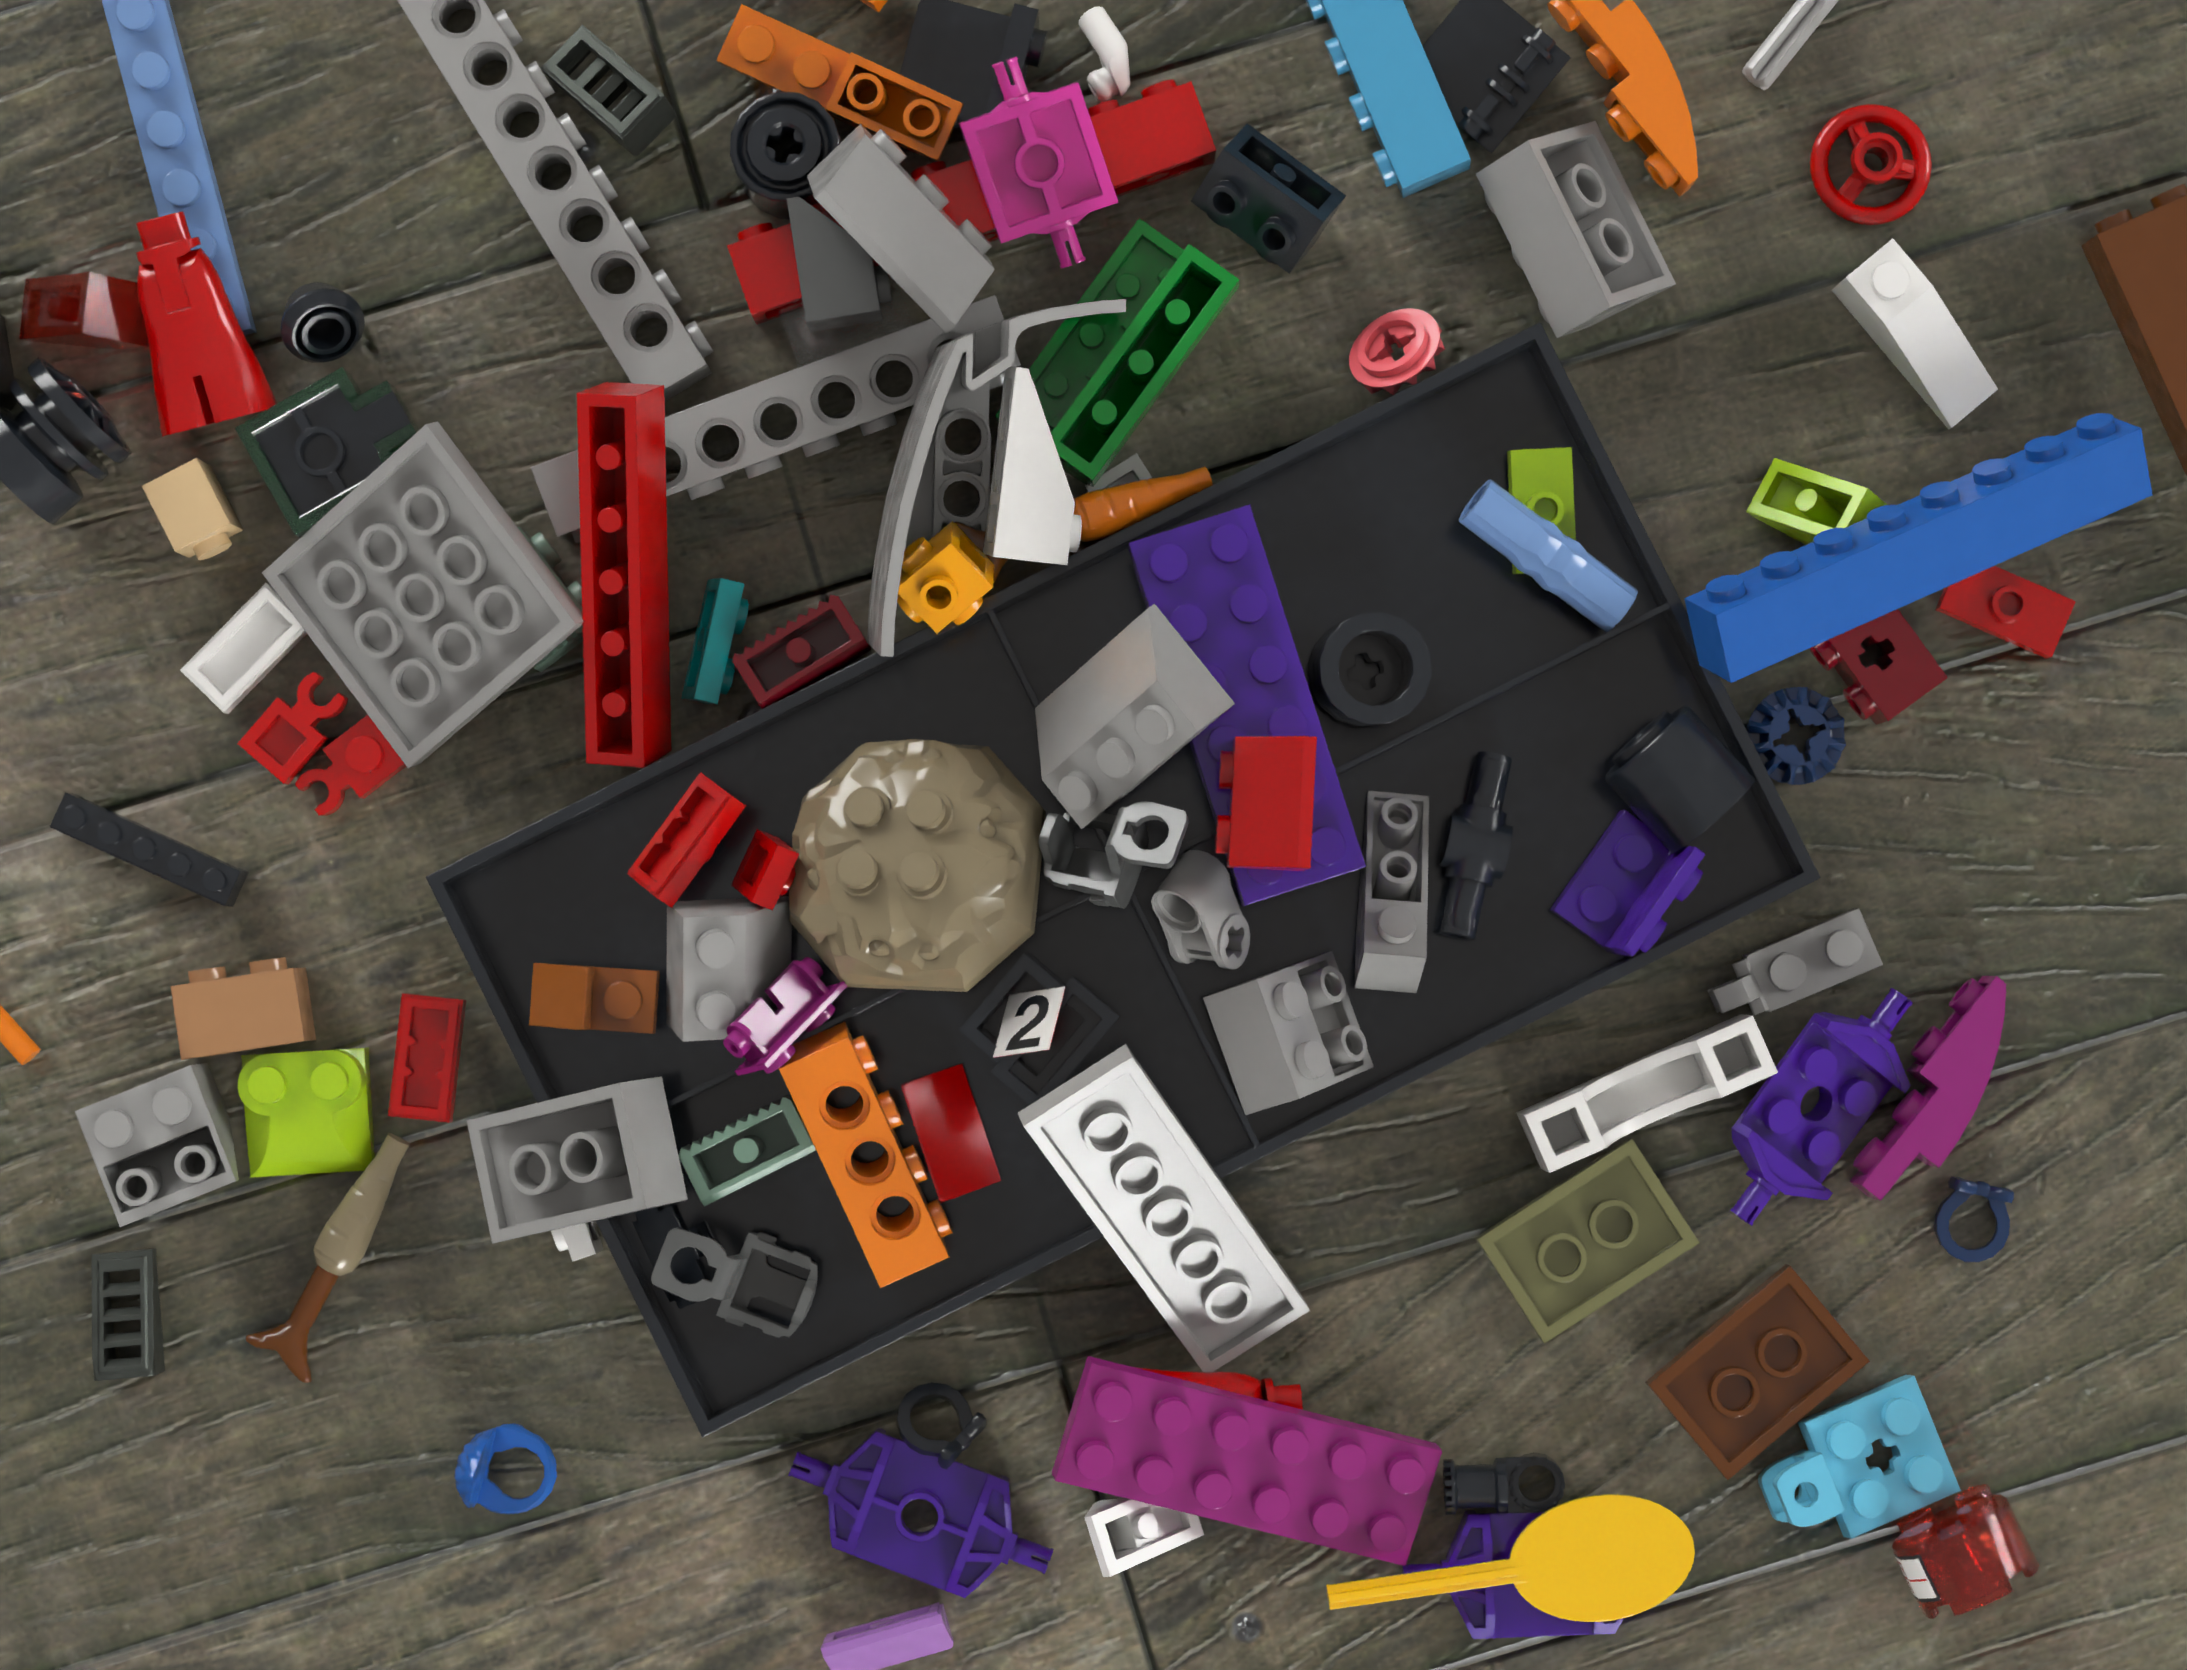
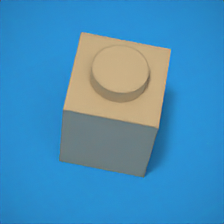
(193, 510)

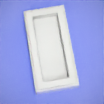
(244, 649)

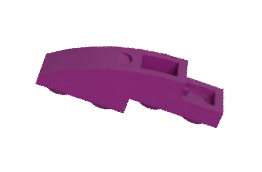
(1955, 1072)

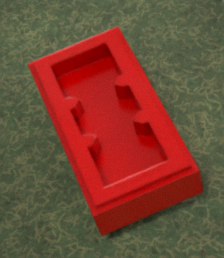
(2009, 609)
(686, 840)
(427, 1057)

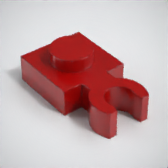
(288, 735)
(360, 761)

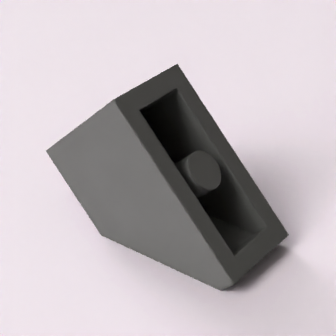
(834, 272)

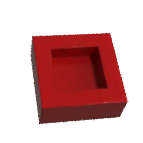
(766, 870)

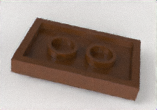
(1757, 1371)

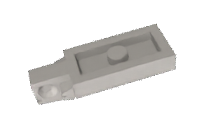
(1799, 965)

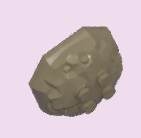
(916, 866)

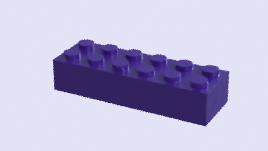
(1226, 607)

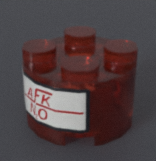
(1963, 1552)

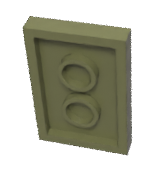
(1587, 1240)

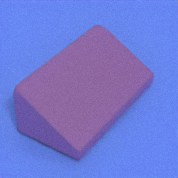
(889, 1640)

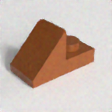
(594, 998)

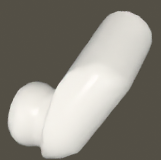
(1113, 54)

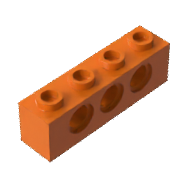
(891, 1244)

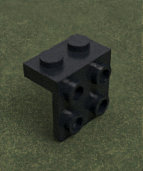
(958, 44)

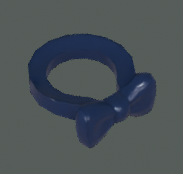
(1996, 1200)

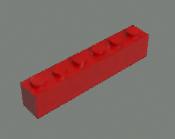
(624, 573)

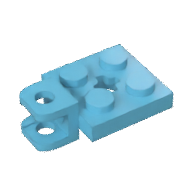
(1834, 1468)

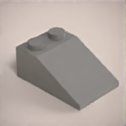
(577, 1159)

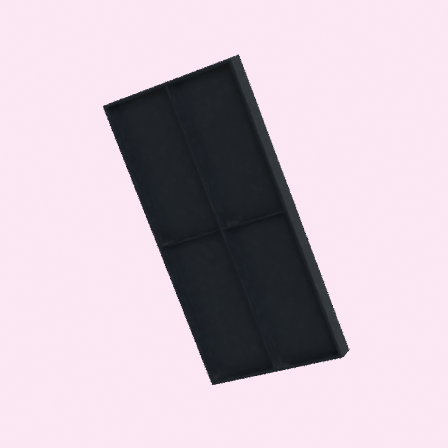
(1348, 529)

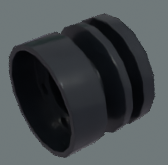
(52, 438)

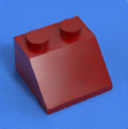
(1269, 802)

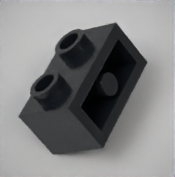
(1267, 198)

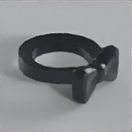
(945, 1450)

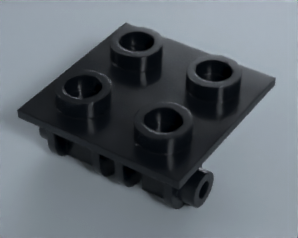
(1491, 67)

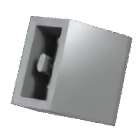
(1288, 1033)
(161, 1143)

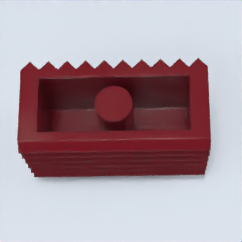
(801, 652)

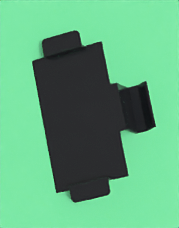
(652, 1230)

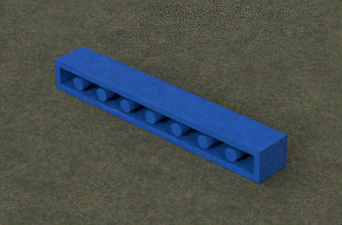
(1917, 546)

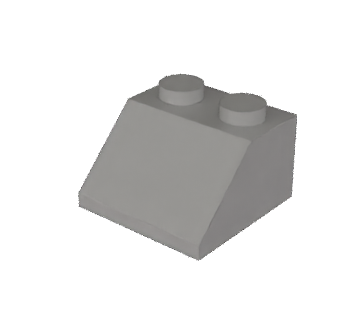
(721, 962)

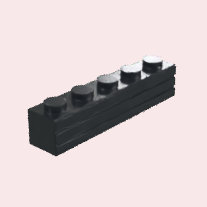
(148, 849)

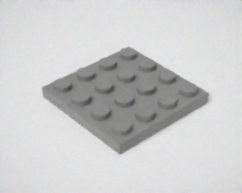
(423, 595)

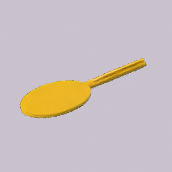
(1575, 1561)

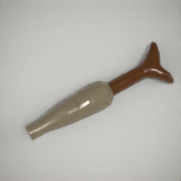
(336, 1254)

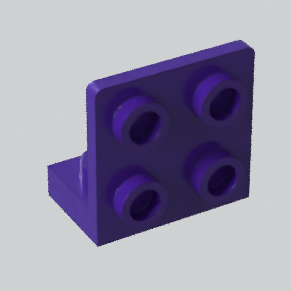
(1627, 887)

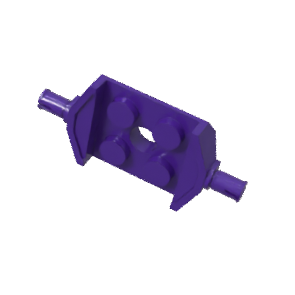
(1853, 1071)
(971, 1506)
(1501, 1608)

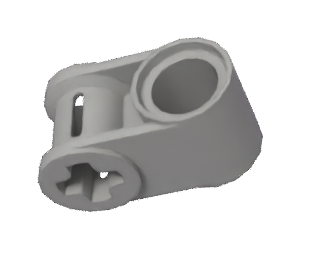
(1201, 912)

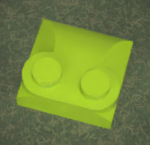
(307, 1111)

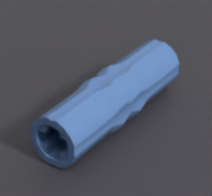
(1548, 555)

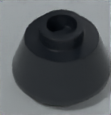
(321, 323)

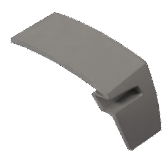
(951, 389)

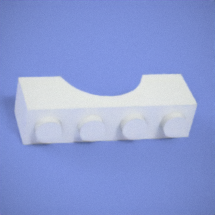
(1646, 1091)

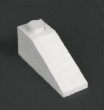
(1916, 332)
(1029, 494)

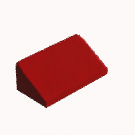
(951, 1132)

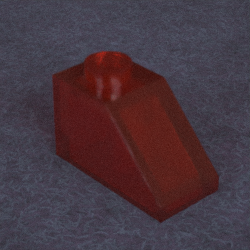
(83, 312)

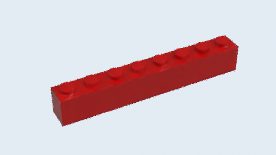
(1138, 140)

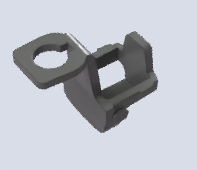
(1113, 873)
(741, 1279)

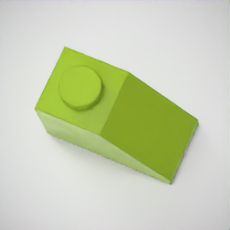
(1808, 501)

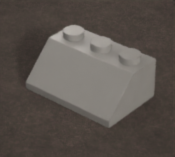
(903, 224)
(1574, 228)
(1124, 716)

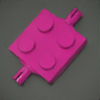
(1038, 162)

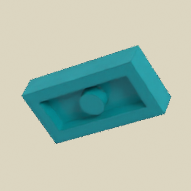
(720, 617)

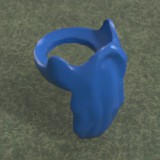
(473, 1469)

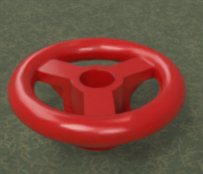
(1882, 145)

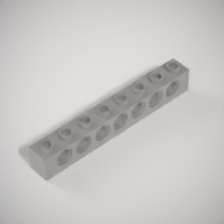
(460, 56)
(797, 389)

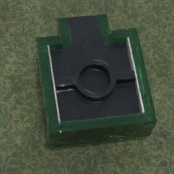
(325, 443)

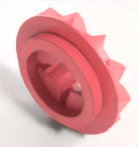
(1371, 351)

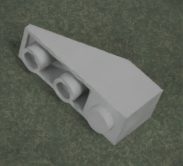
(1393, 893)

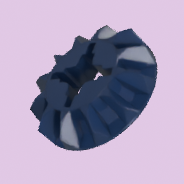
(1809, 708)

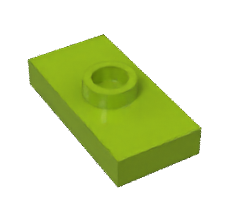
(1545, 485)

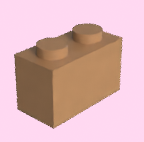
(242, 1011)

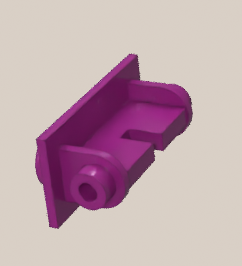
(768, 1036)

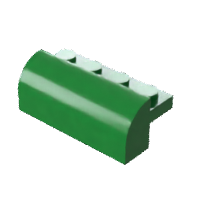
(1112, 367)

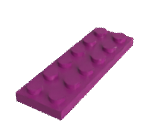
(1246, 1461)

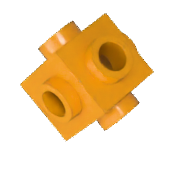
(944, 579)

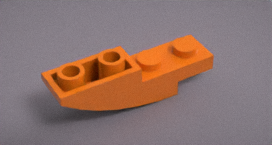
(842, 82)
(1648, 97)

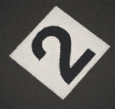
(1029, 1022)

